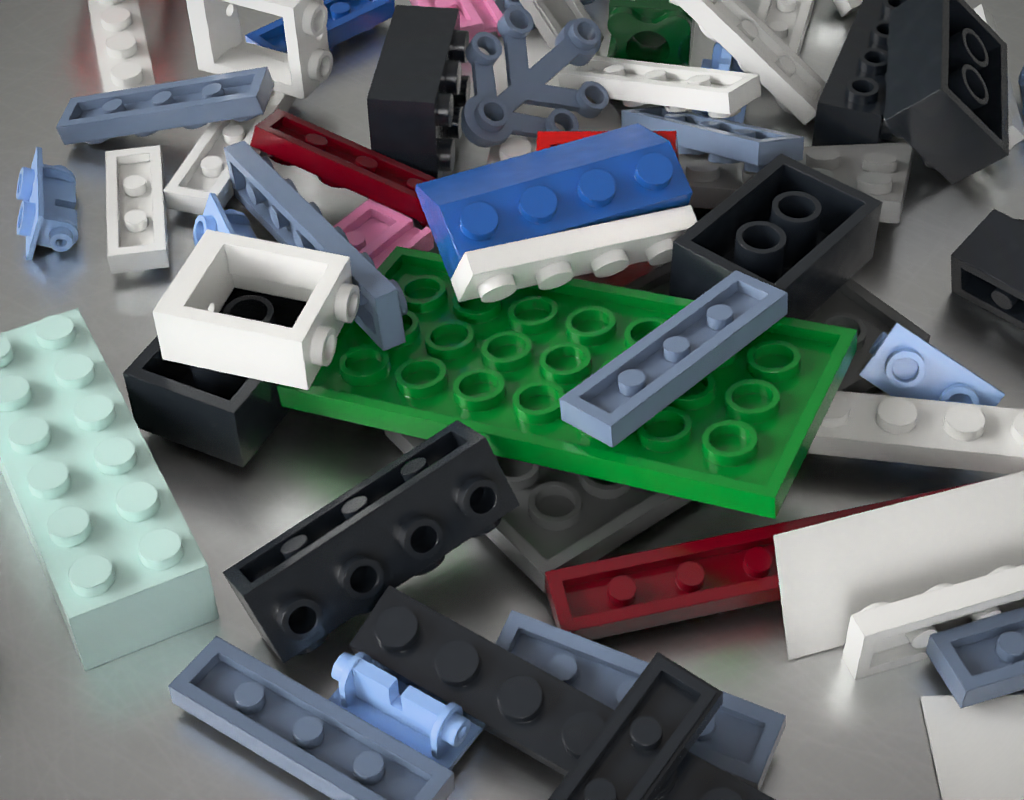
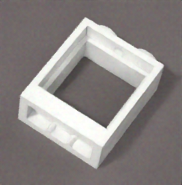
(222, 50)
(200, 336)

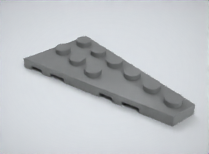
(874, 169)

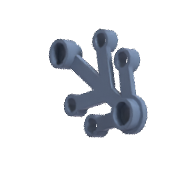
(573, 45)

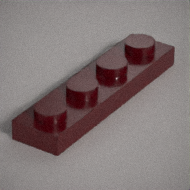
(341, 162)

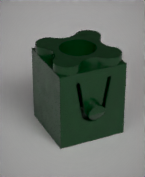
(650, 31)

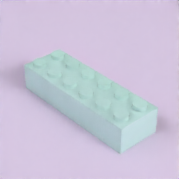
(94, 496)

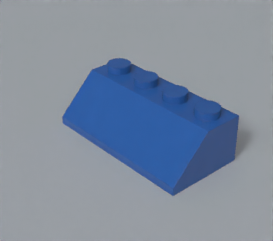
(553, 191)

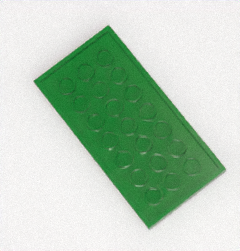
(510, 360)

